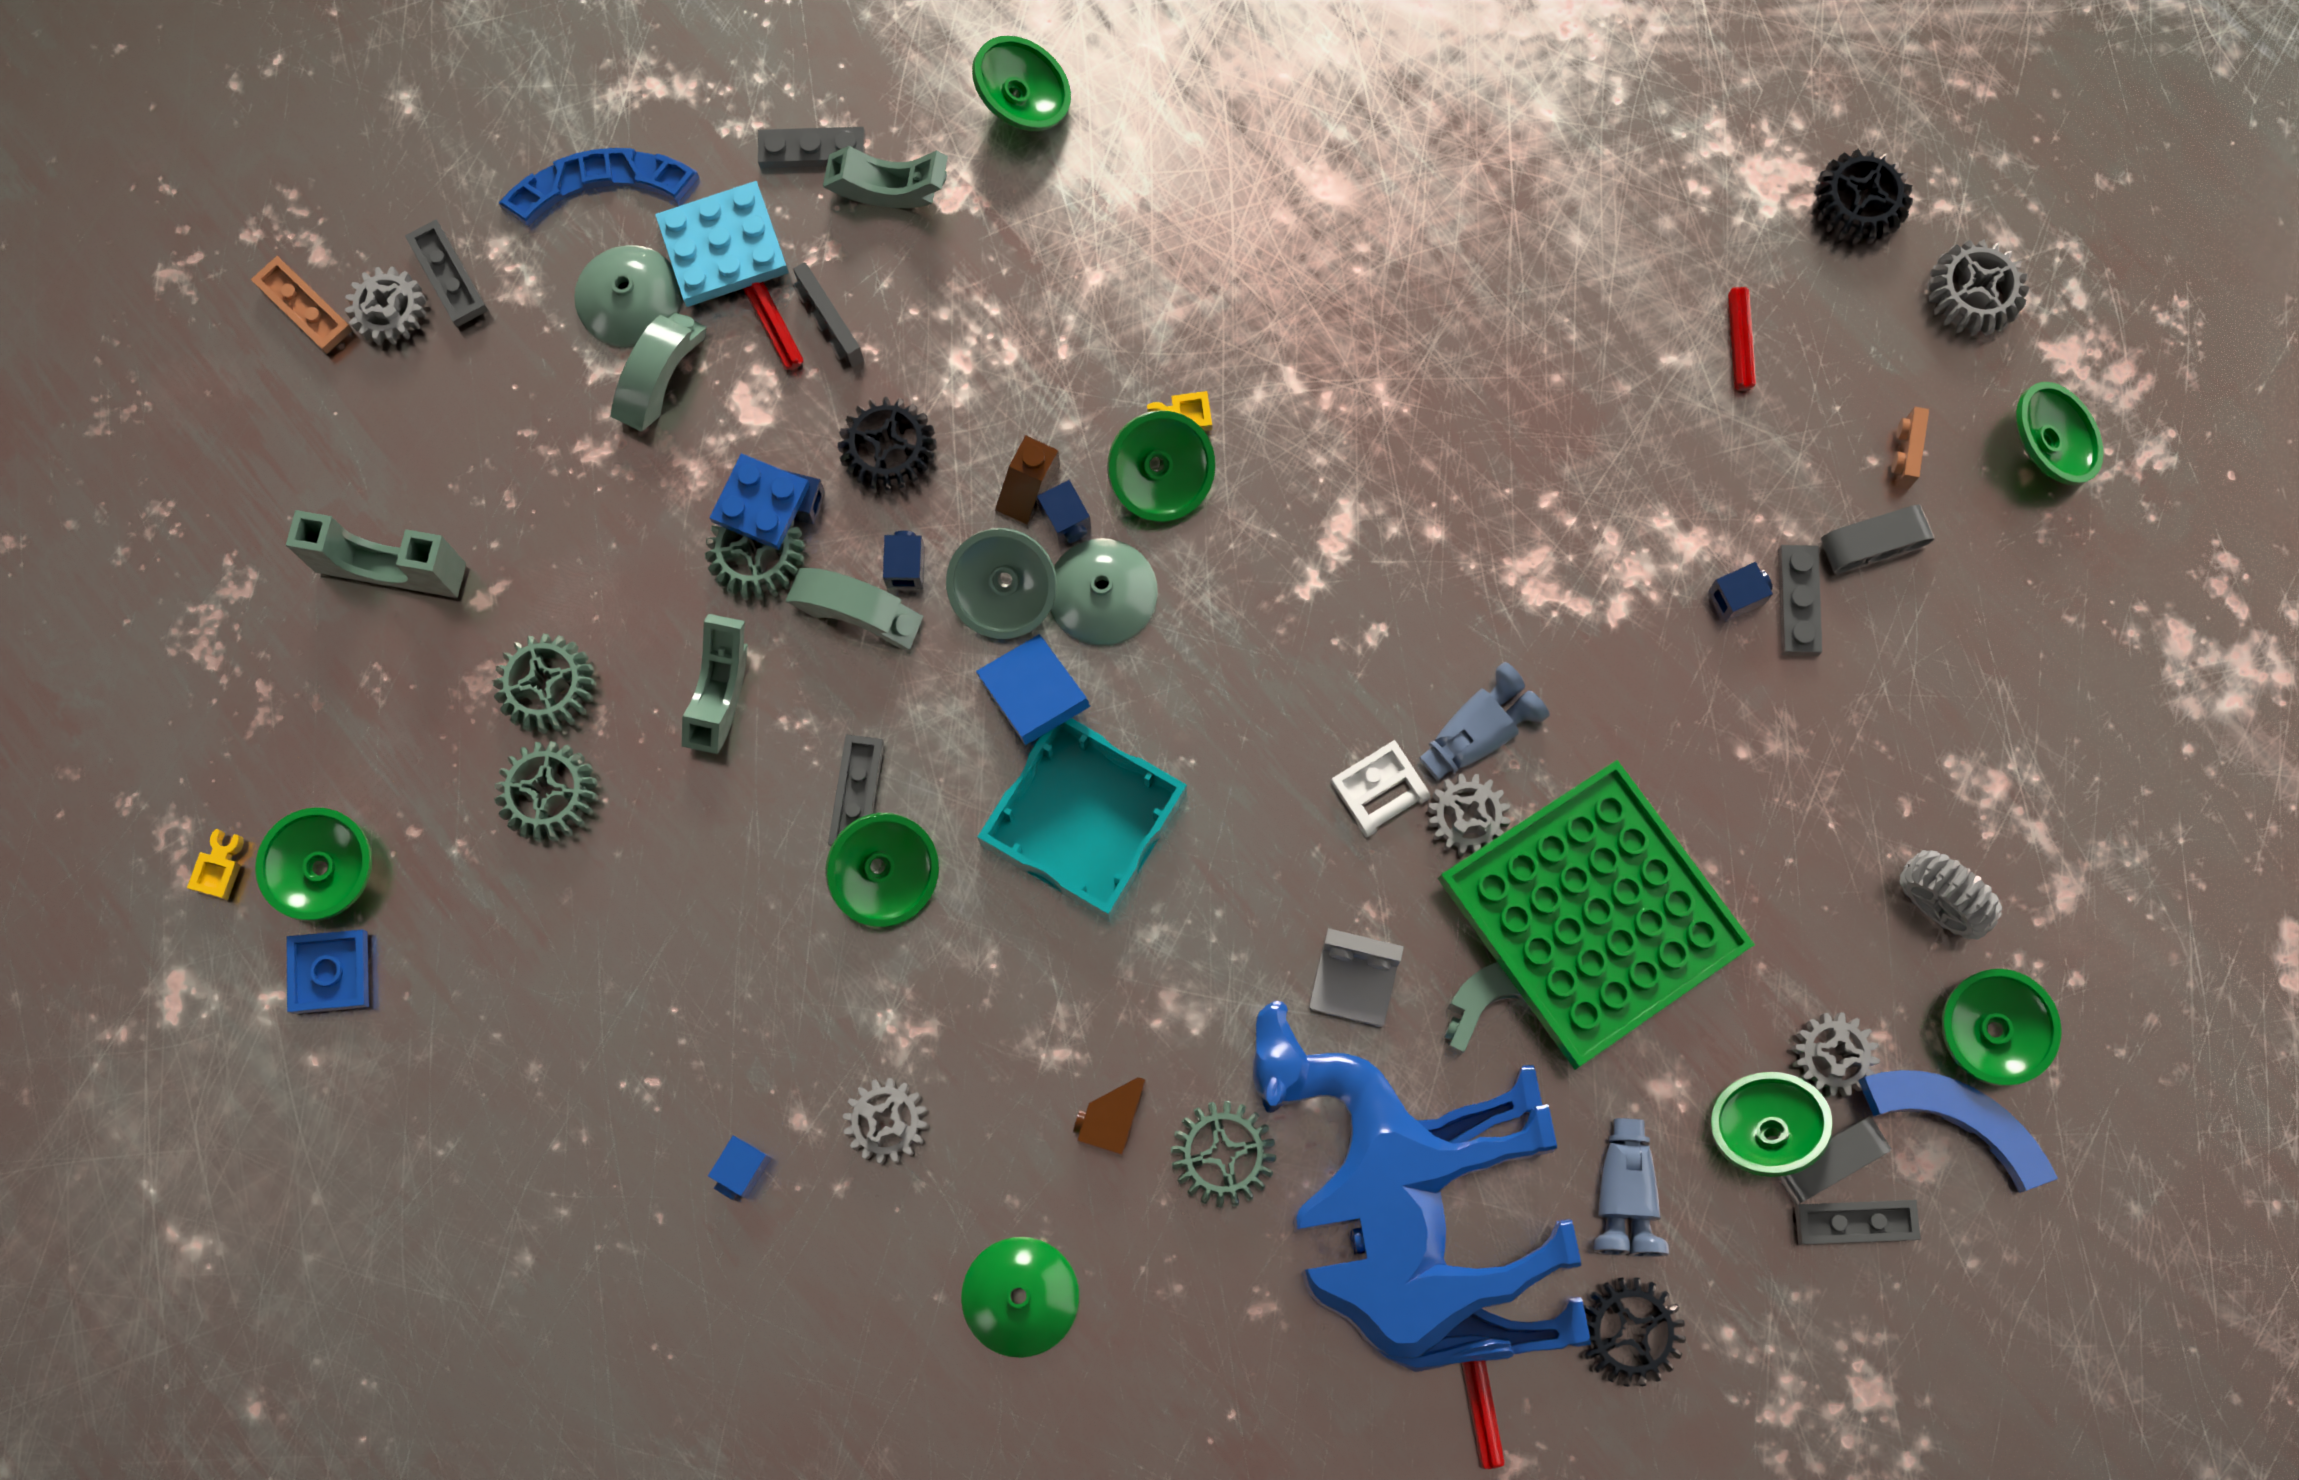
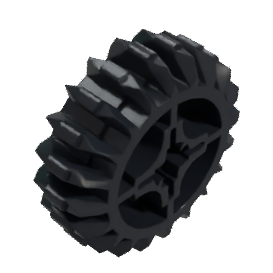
(1885, 206)
(892, 417)
(1639, 1347)

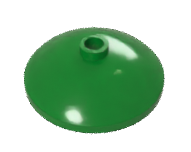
(1021, 83)
(2059, 433)
(1183, 472)
(295, 850)
(901, 883)
(2025, 1024)
(1767, 1107)
(1049, 1302)

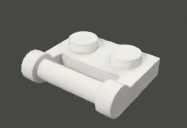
(1374, 777)

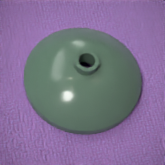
(624, 315)
(982, 597)
(1107, 614)

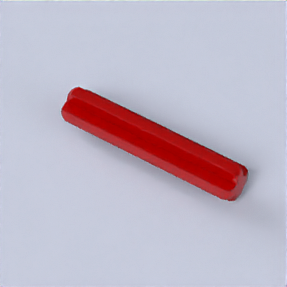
(774, 326)
(1742, 338)
(1483, 1414)

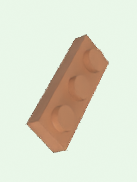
(301, 304)

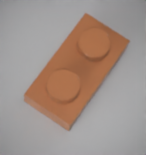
(1912, 436)

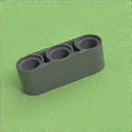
(1877, 538)
(1845, 1154)

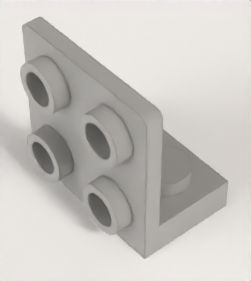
(1355, 977)

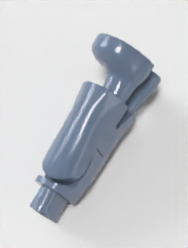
(1483, 724)
(1630, 1193)

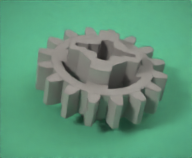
(400, 314)
(1457, 806)
(1838, 1037)
(893, 1104)

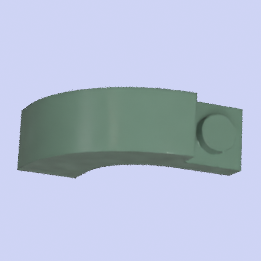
(885, 182)
(650, 367)
(856, 602)
(718, 686)
(1470, 1000)

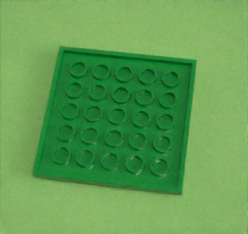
(1595, 913)

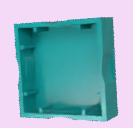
(1083, 816)

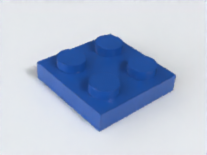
(759, 501)
(327, 971)

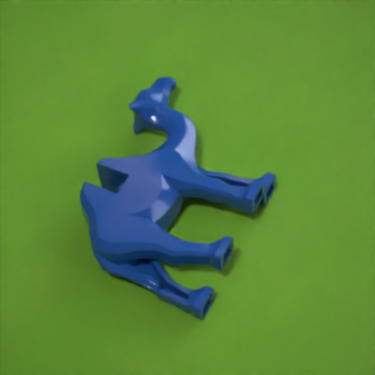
(1391, 1188)

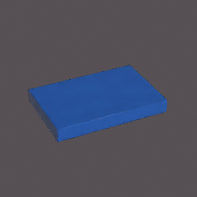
(1033, 689)

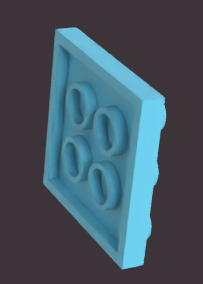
(721, 243)

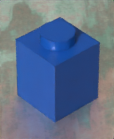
(738, 1168)

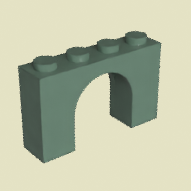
(420, 564)

